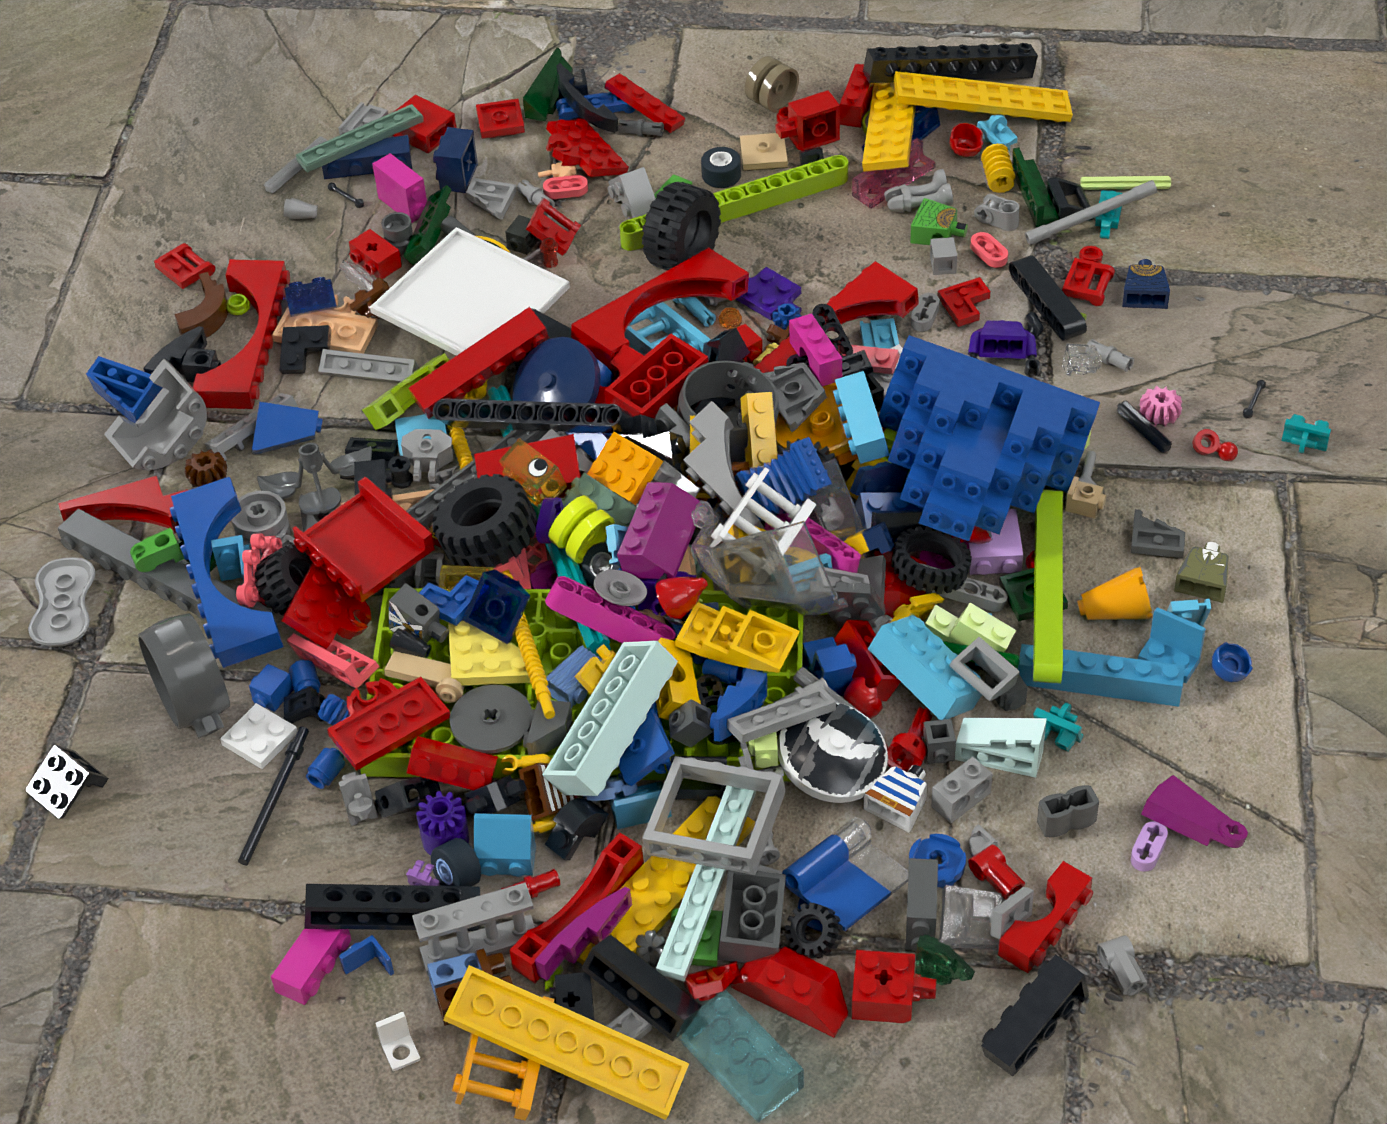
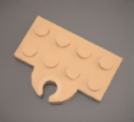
(349, 330)

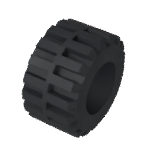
(281, 576)

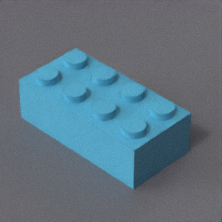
(923, 666)

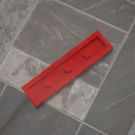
(644, 102)

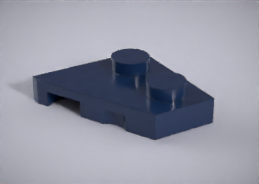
(881, 478)

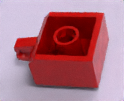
(811, 121)
(887, 986)

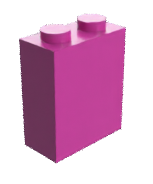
(400, 187)

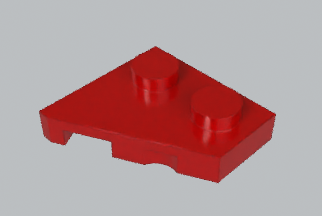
(710, 981)

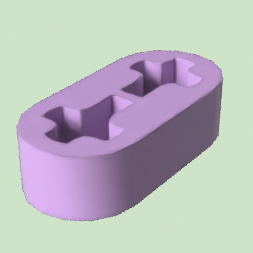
(1154, 848)

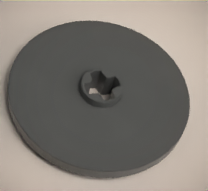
(490, 736)

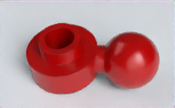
(1226, 451)

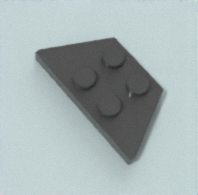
(797, 393)
(862, 602)

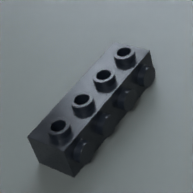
(641, 987)

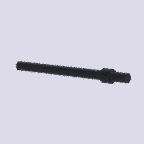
(292, 754)

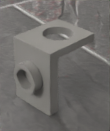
(745, 761)

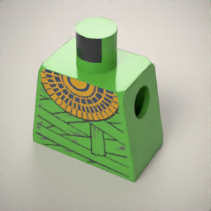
(935, 221)

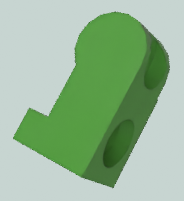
(156, 551)

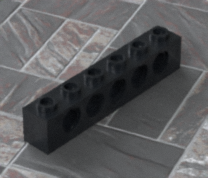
(377, 905)

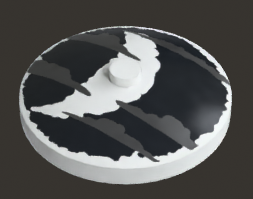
(833, 755)

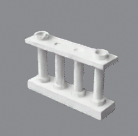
(796, 512)

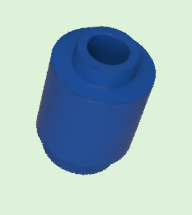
(303, 675)
(325, 767)

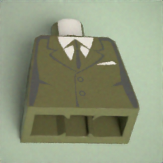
(1204, 573)

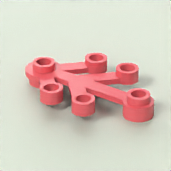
(247, 593)

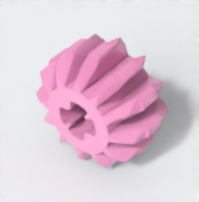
(1161, 406)

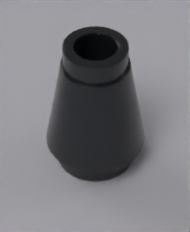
(408, 643)

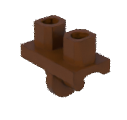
(365, 299)

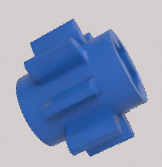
(785, 313)

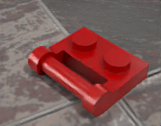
(544, 227)
(179, 269)
(1081, 277)

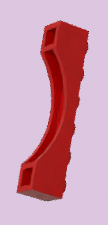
(612, 870)

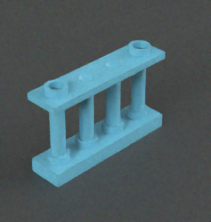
(670, 322)

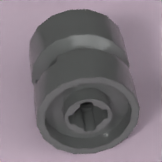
(397, 230)

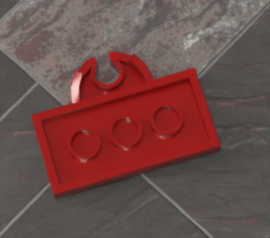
(579, 144)
(325, 609)
(386, 719)

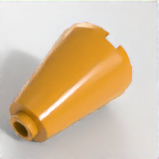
(1118, 599)

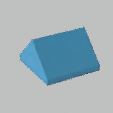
(636, 807)

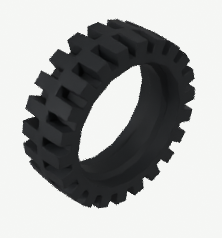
(928, 577)

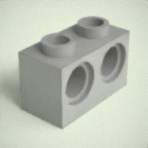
(961, 790)

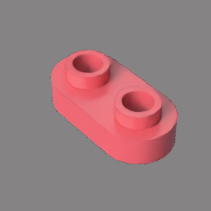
(565, 187)
(989, 249)

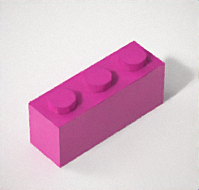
(308, 962)

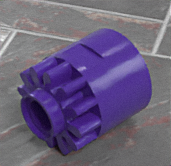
(441, 821)

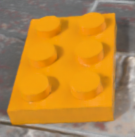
(624, 468)

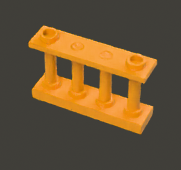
(526, 1070)

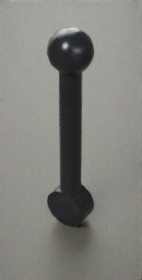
(359, 203)
(1248, 412)

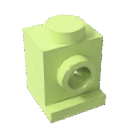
(764, 750)

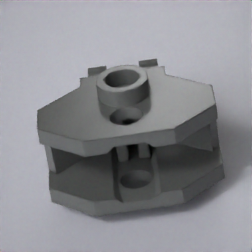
(429, 569)

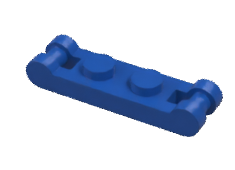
(610, 100)

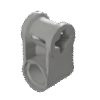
(1000, 212)

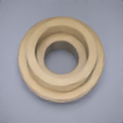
(449, 690)

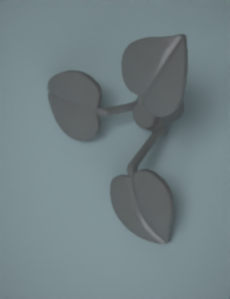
(312, 460)

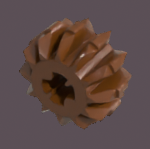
(205, 468)

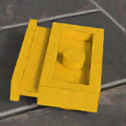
(919, 606)

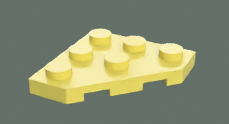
(483, 659)

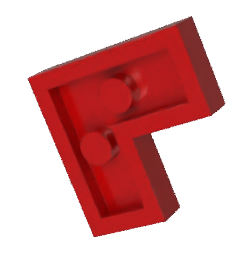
(960, 300)

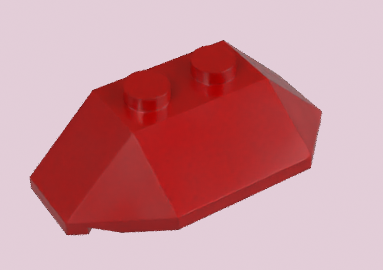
(896, 591)
(796, 988)

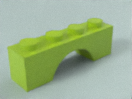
(399, 398)

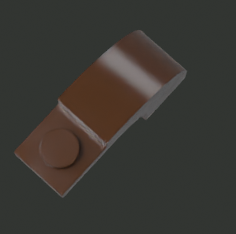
(209, 313)

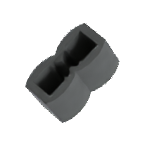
(1067, 811)

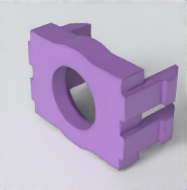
(417, 878)

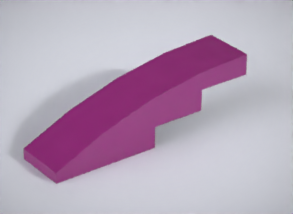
(589, 927)

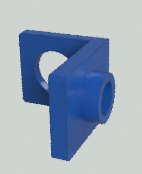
(363, 952)

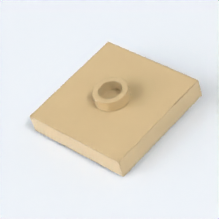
(763, 151)

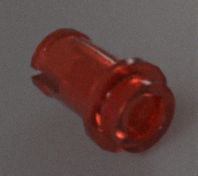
(549, 248)

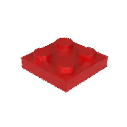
(500, 118)

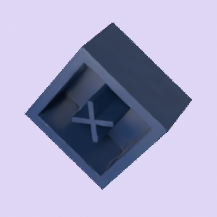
(456, 159)

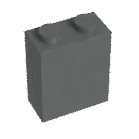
(921, 900)

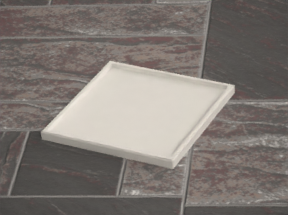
(466, 292)

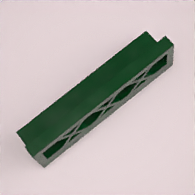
(1033, 190)
(428, 226)

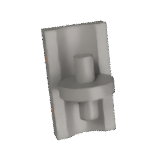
(357, 797)

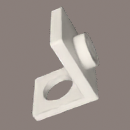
(393, 1034)

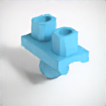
(996, 131)

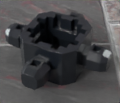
(494, 796)

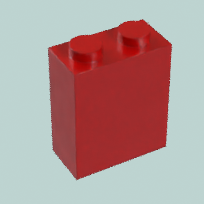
(428, 133)

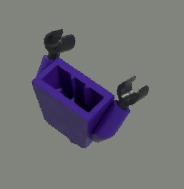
(1005, 340)

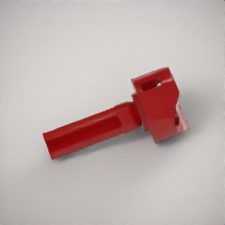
(909, 745)

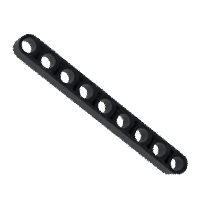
(533, 415)

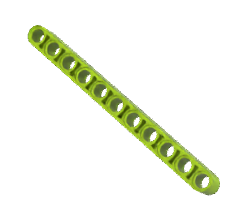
(760, 194)
(1048, 589)

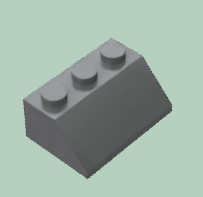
(751, 916)

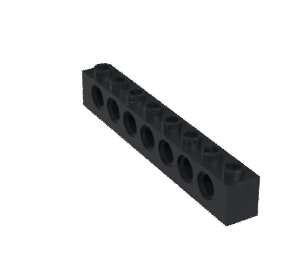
(960, 61)

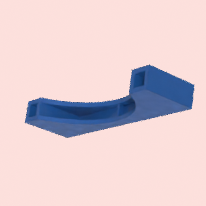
(235, 630)

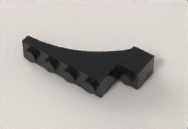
(724, 347)
(665, 446)

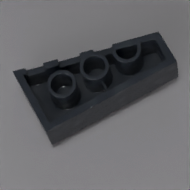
(1035, 1014)

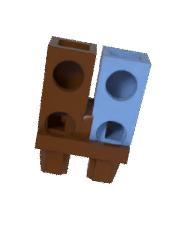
(448, 973)

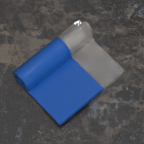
(846, 873)

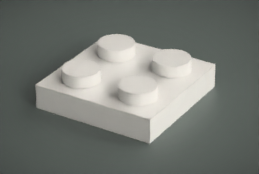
(259, 736)

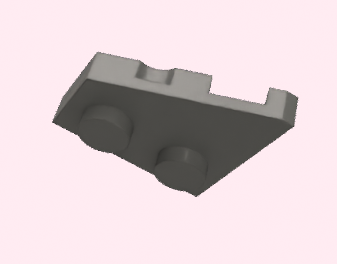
(1156, 537)

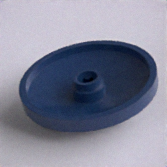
(558, 372)

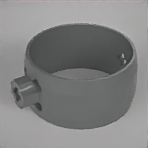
(712, 381)
(185, 673)

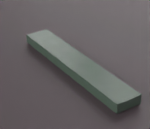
(359, 138)

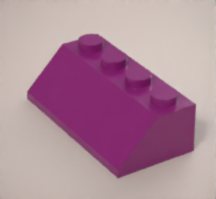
(658, 532)

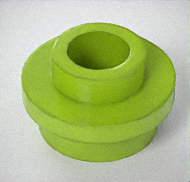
(238, 304)

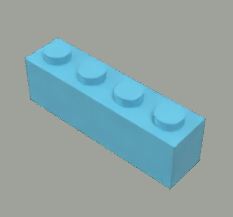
(861, 417)

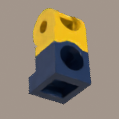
(871, 538)

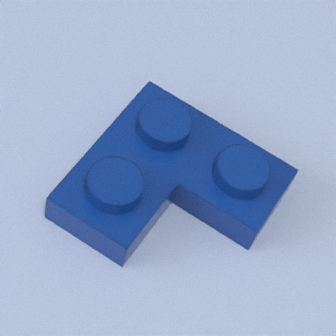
(452, 603)

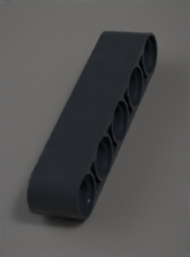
(1047, 298)

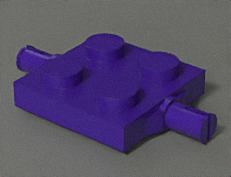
(768, 291)

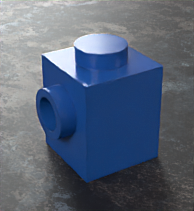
(270, 687)

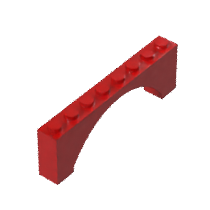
(701, 275)
(869, 294)
(238, 380)

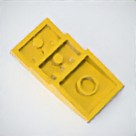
(737, 638)

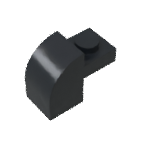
(574, 822)

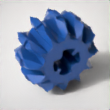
(333, 709)

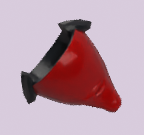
(679, 595)

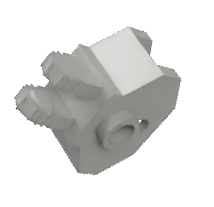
(427, 454)

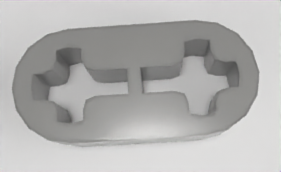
(921, 311)

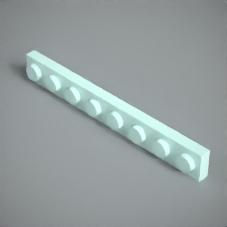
(703, 887)

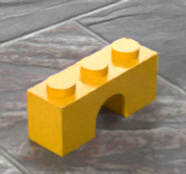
(759, 418)
(682, 683)

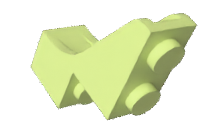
(969, 626)

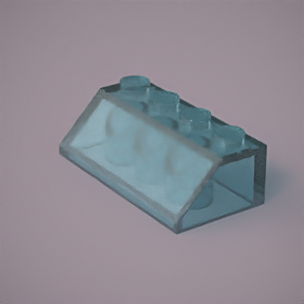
(743, 1056)

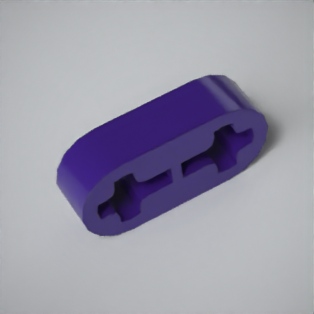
(548, 513)

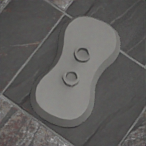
(62, 608)

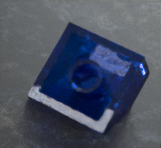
(497, 605)

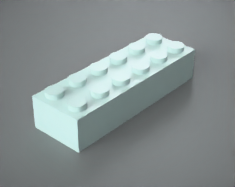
(610, 718)

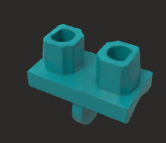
(1306, 434)
(1062, 723)

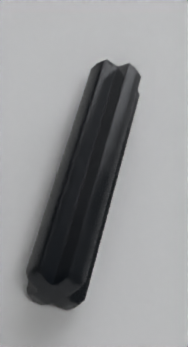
(1143, 426)

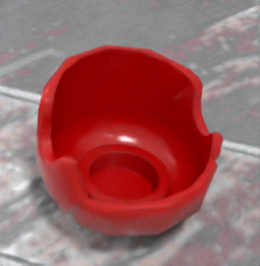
(966, 140)
(863, 698)

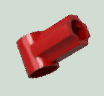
(992, 867)

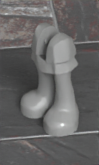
(907, 197)

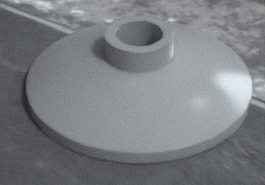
(620, 587)

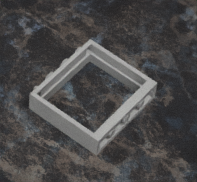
(707, 852)

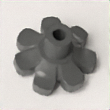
(651, 947)

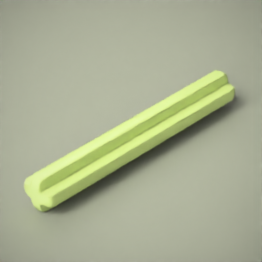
(1123, 182)

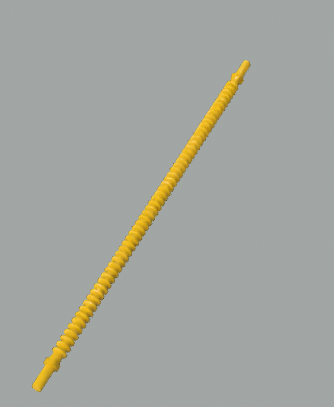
(522, 633)

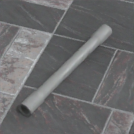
(1136, 193)

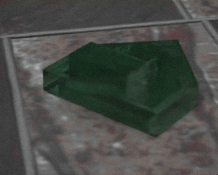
(940, 962)

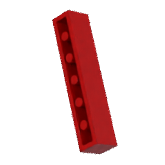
(480, 361)

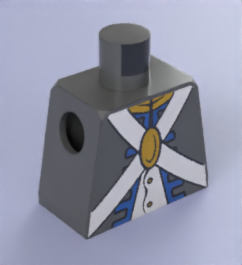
(417, 614)

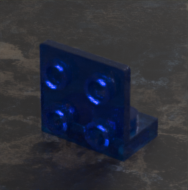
(310, 296)

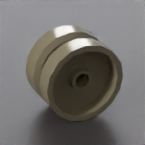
(771, 84)

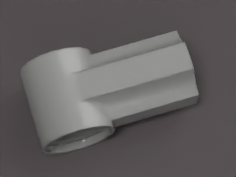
(1120, 958)

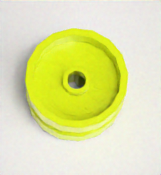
(579, 527)

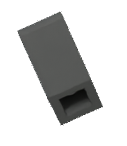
(547, 733)

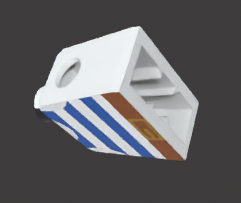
(898, 796)

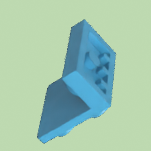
(229, 556)
(1174, 642)

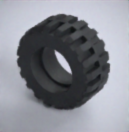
(680, 224)
(485, 521)

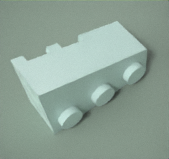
(1003, 743)

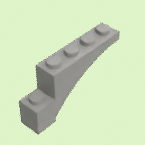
(712, 462)

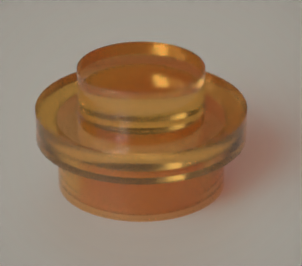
(730, 318)

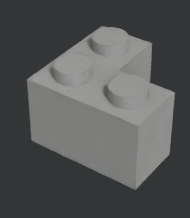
(633, 191)

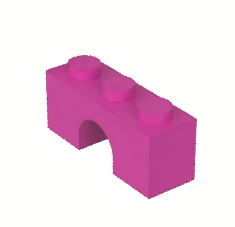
(810, 340)

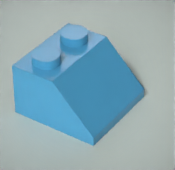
(504, 844)

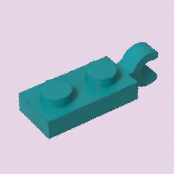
(1109, 219)

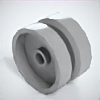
(261, 513)

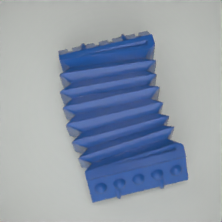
(792, 475)

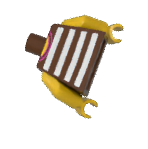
(541, 796)

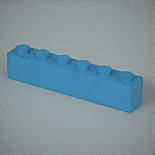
(1111, 677)

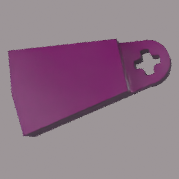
(1192, 815)

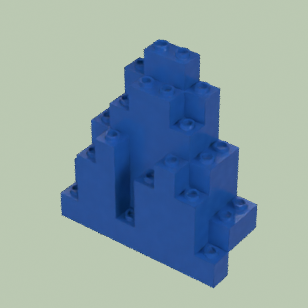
(979, 437)

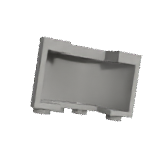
(166, 427)

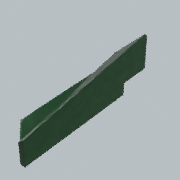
(543, 92)

